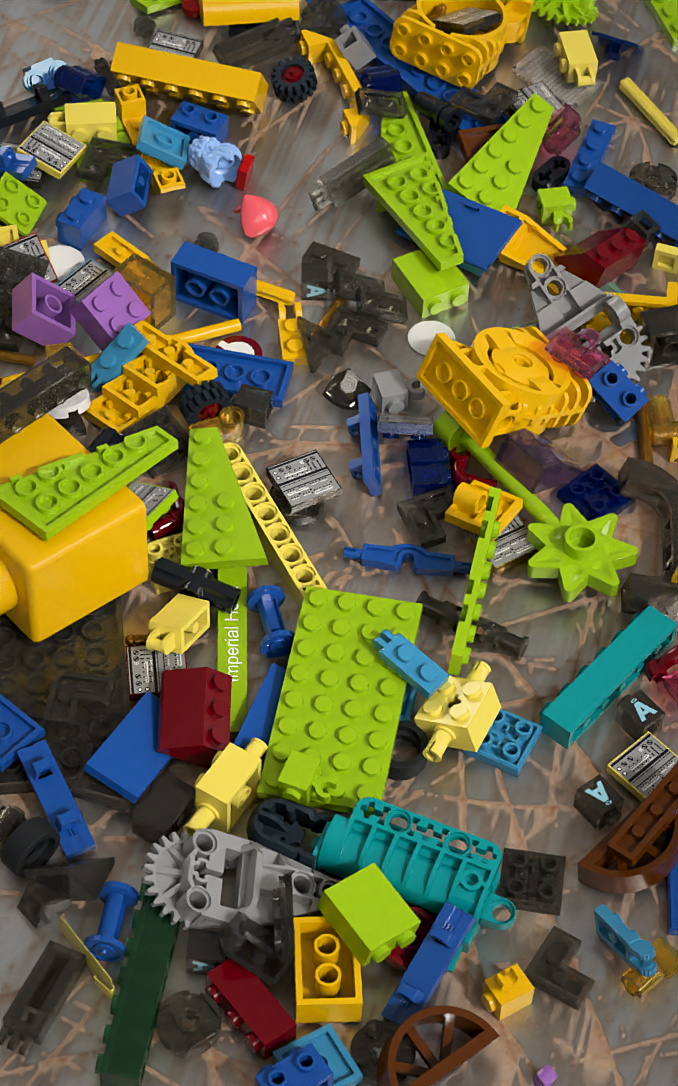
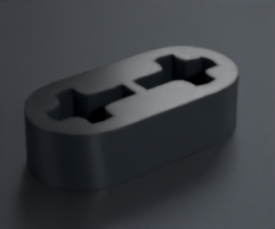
(439, 138)
(547, 171)

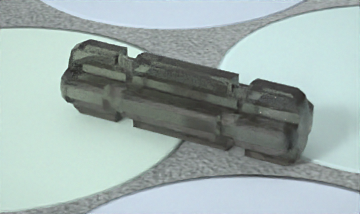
(103, 68)

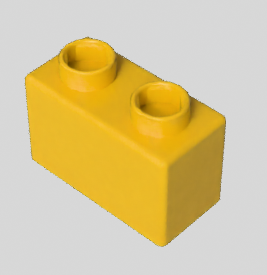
(81, 566)

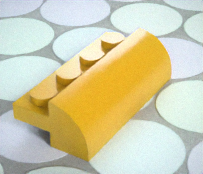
(246, 11)

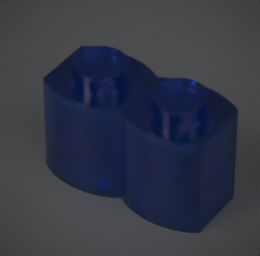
(380, 78)
(79, 81)
(427, 465)

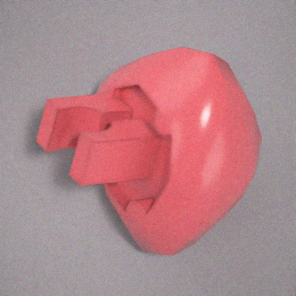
(257, 215)

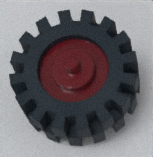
(294, 79)
(204, 402)

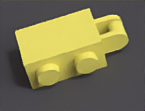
(576, 57)
(87, 120)
(178, 624)

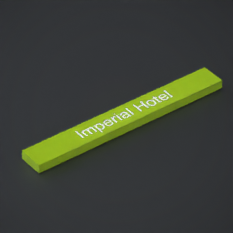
(233, 646)

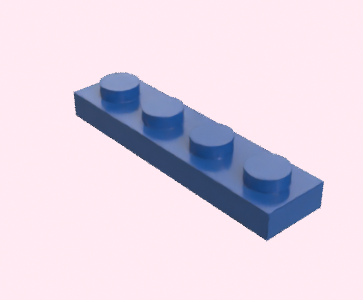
(589, 155)

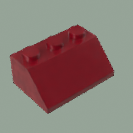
(603, 255)
(194, 714)

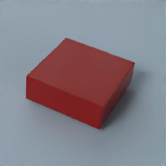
(244, 172)

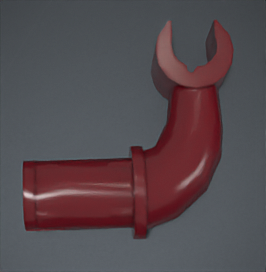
(458, 473)
(172, 520)
(658, 668)

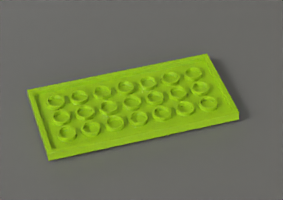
(341, 696)

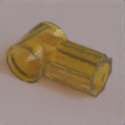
(662, 421)
(229, 423)
(667, 967)

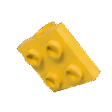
(471, 502)

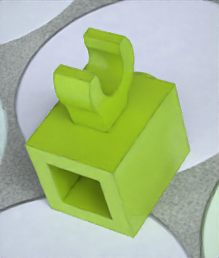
(555, 207)
(303, 777)

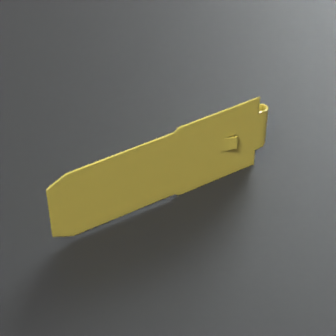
(103, 980)

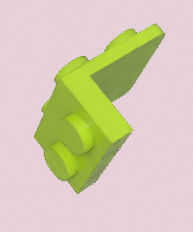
(19, 204)

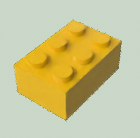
(324, 974)

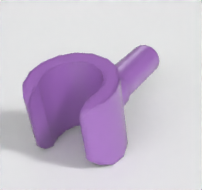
(545, 1076)

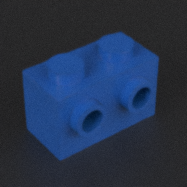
(199, 121)
(129, 185)
(81, 218)
(617, 392)
(299, 1068)

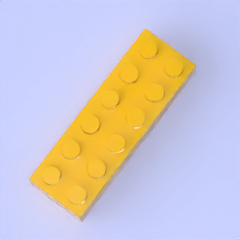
(189, 78)

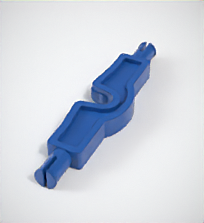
(392, 557)

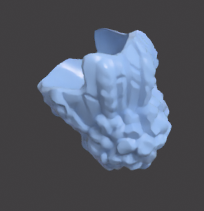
(214, 160)

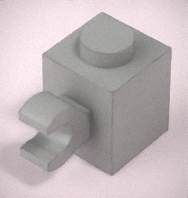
(354, 46)
(392, 391)

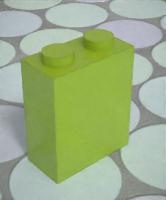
(427, 286)
(369, 915)

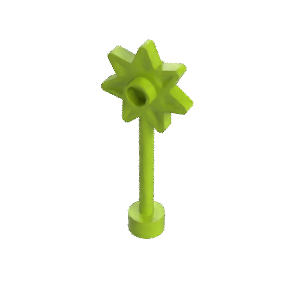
(568, 547)

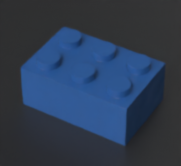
(214, 282)

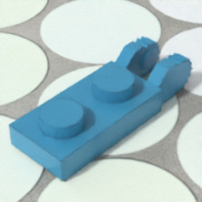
(625, 942)

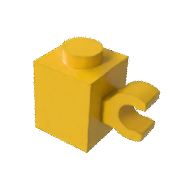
(507, 992)

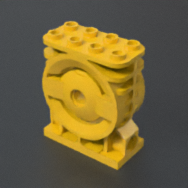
(457, 56)
(503, 383)

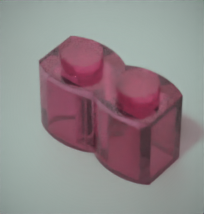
(562, 130)

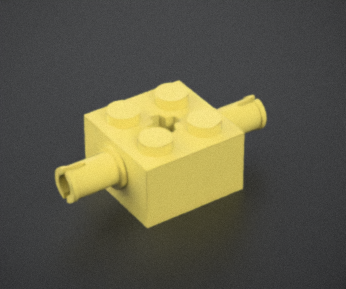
(459, 713)
(227, 787)

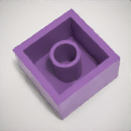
(108, 310)
(42, 311)

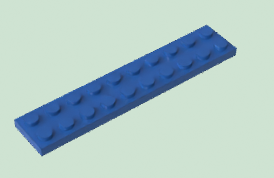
(377, 29)

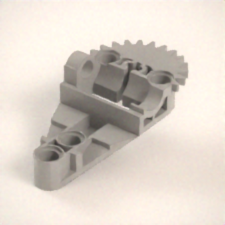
(577, 304)
(186, 874)

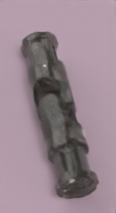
(495, 638)

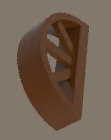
(593, 866)
(451, 1017)

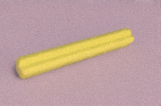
(649, 110)

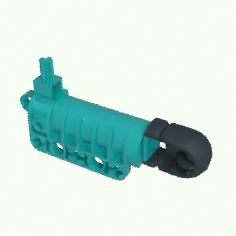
(416, 866)

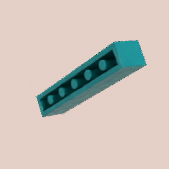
(607, 676)

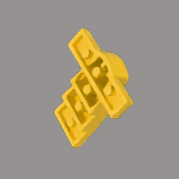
(148, 381)

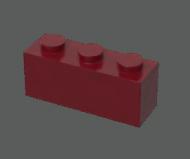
(250, 1008)

